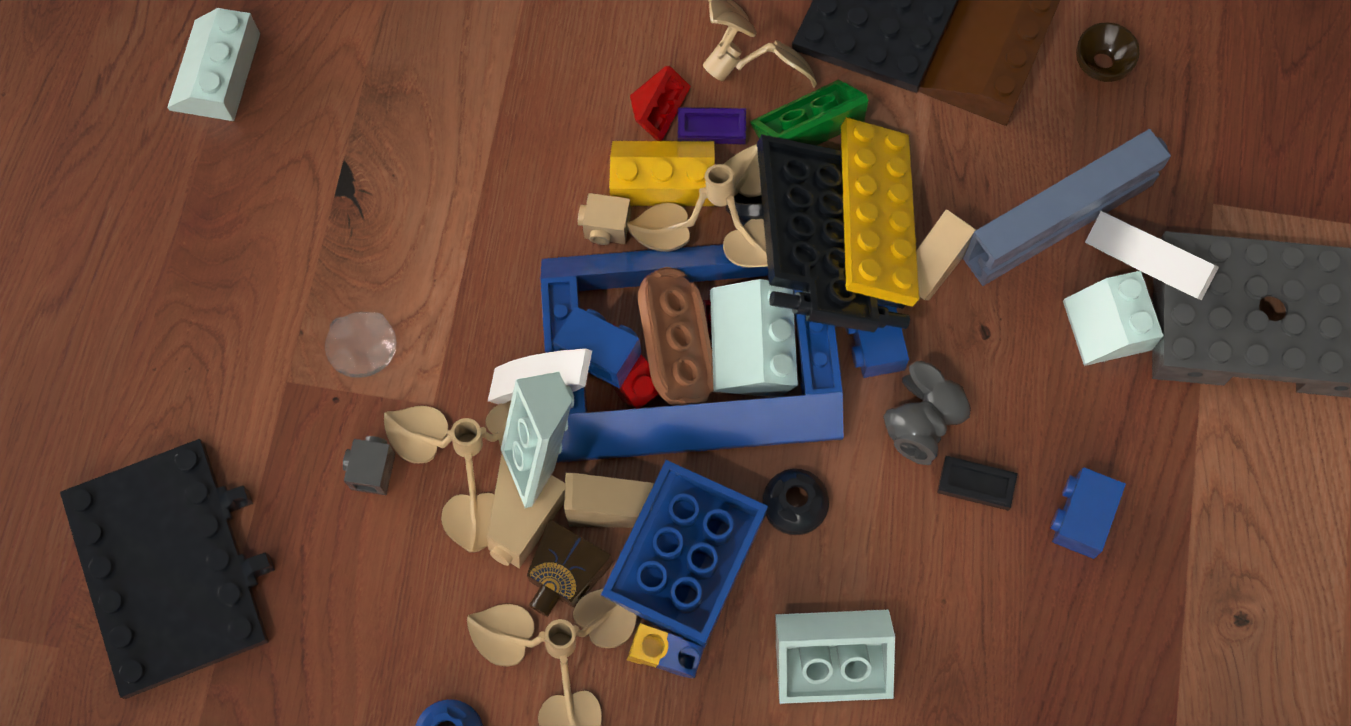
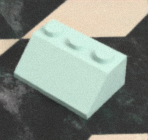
(215, 65)
(752, 340)
(535, 431)
(835, 656)

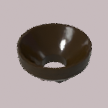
(1112, 41)

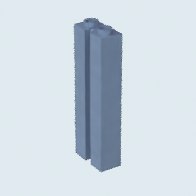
(1066, 207)

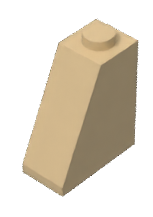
(941, 252)
(603, 500)
(513, 527)

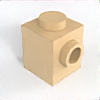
(605, 219)

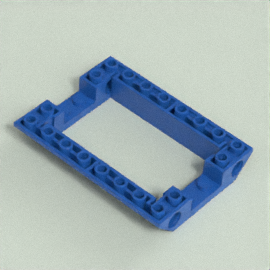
(692, 426)

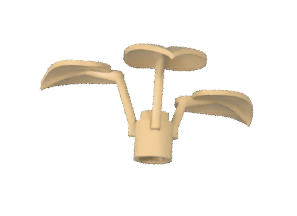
(726, 54)
(667, 224)
(415, 437)
(506, 630)

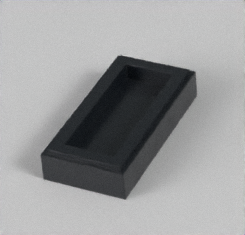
(977, 483)

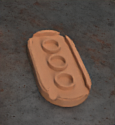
(676, 337)

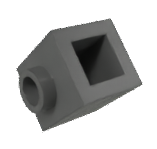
(369, 465)

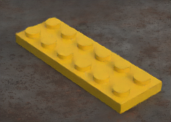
(878, 213)

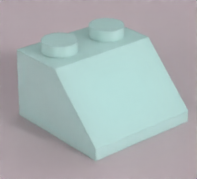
(1113, 319)

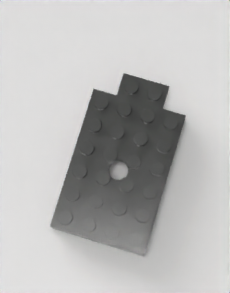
(1231, 336)

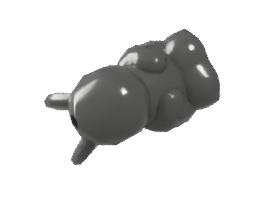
(919, 426)

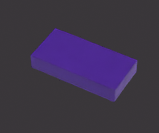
(712, 124)

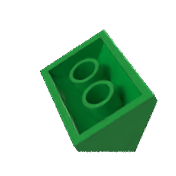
(815, 115)

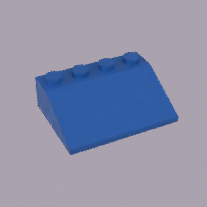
(685, 553)

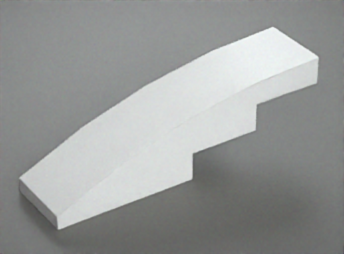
(1152, 255)
(570, 363)

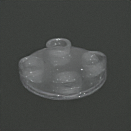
(360, 344)

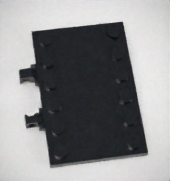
(166, 567)

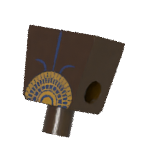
(564, 568)

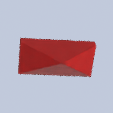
(658, 101)

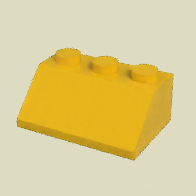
(660, 171)

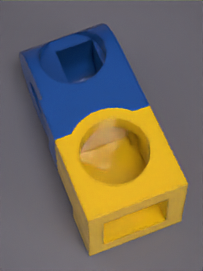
(665, 651)

